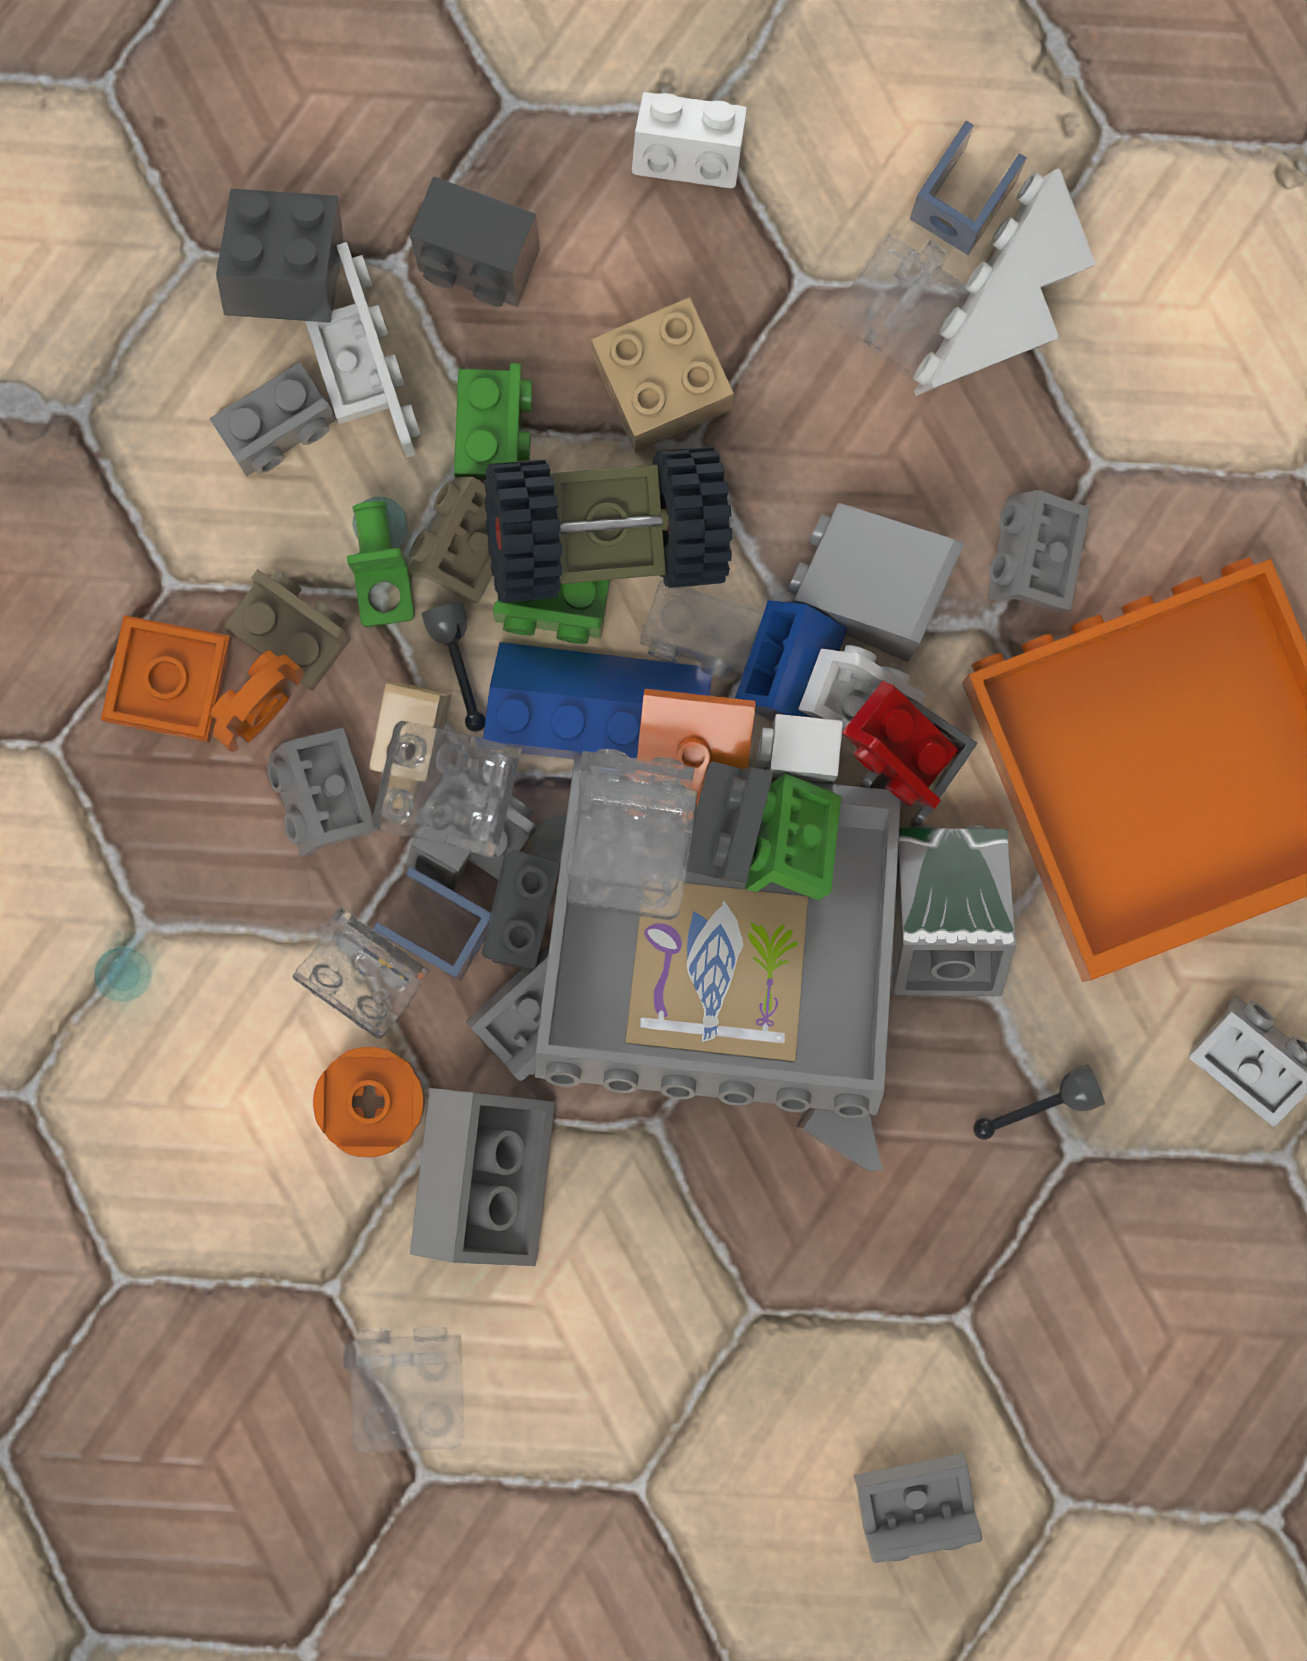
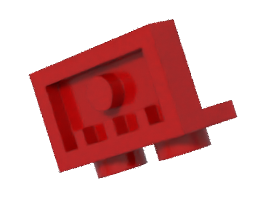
(901, 744)

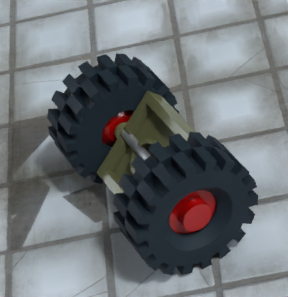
(608, 524)

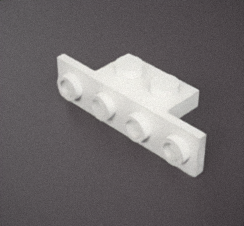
(353, 362)

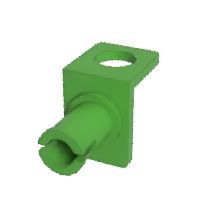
(377, 564)

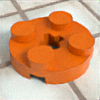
(256, 702)
(347, 1124)

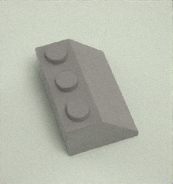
(482, 1178)

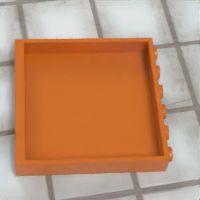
(1158, 764)

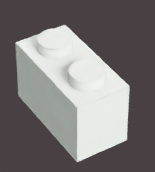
(801, 748)

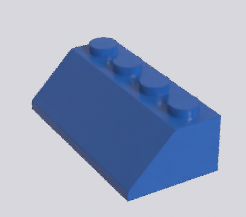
(576, 700)

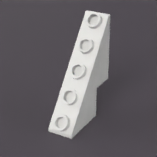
(1005, 301)

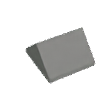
(846, 1136)

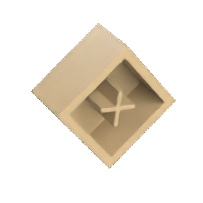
(662, 374)

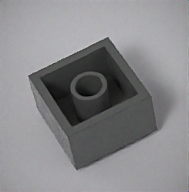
(475, 243)
(280, 255)

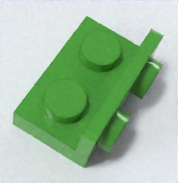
(490, 419)
(573, 614)
(796, 839)

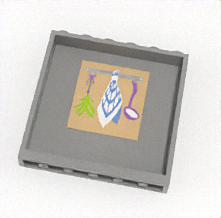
(738, 990)

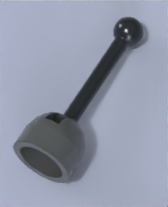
(447, 626)
(1077, 1090)

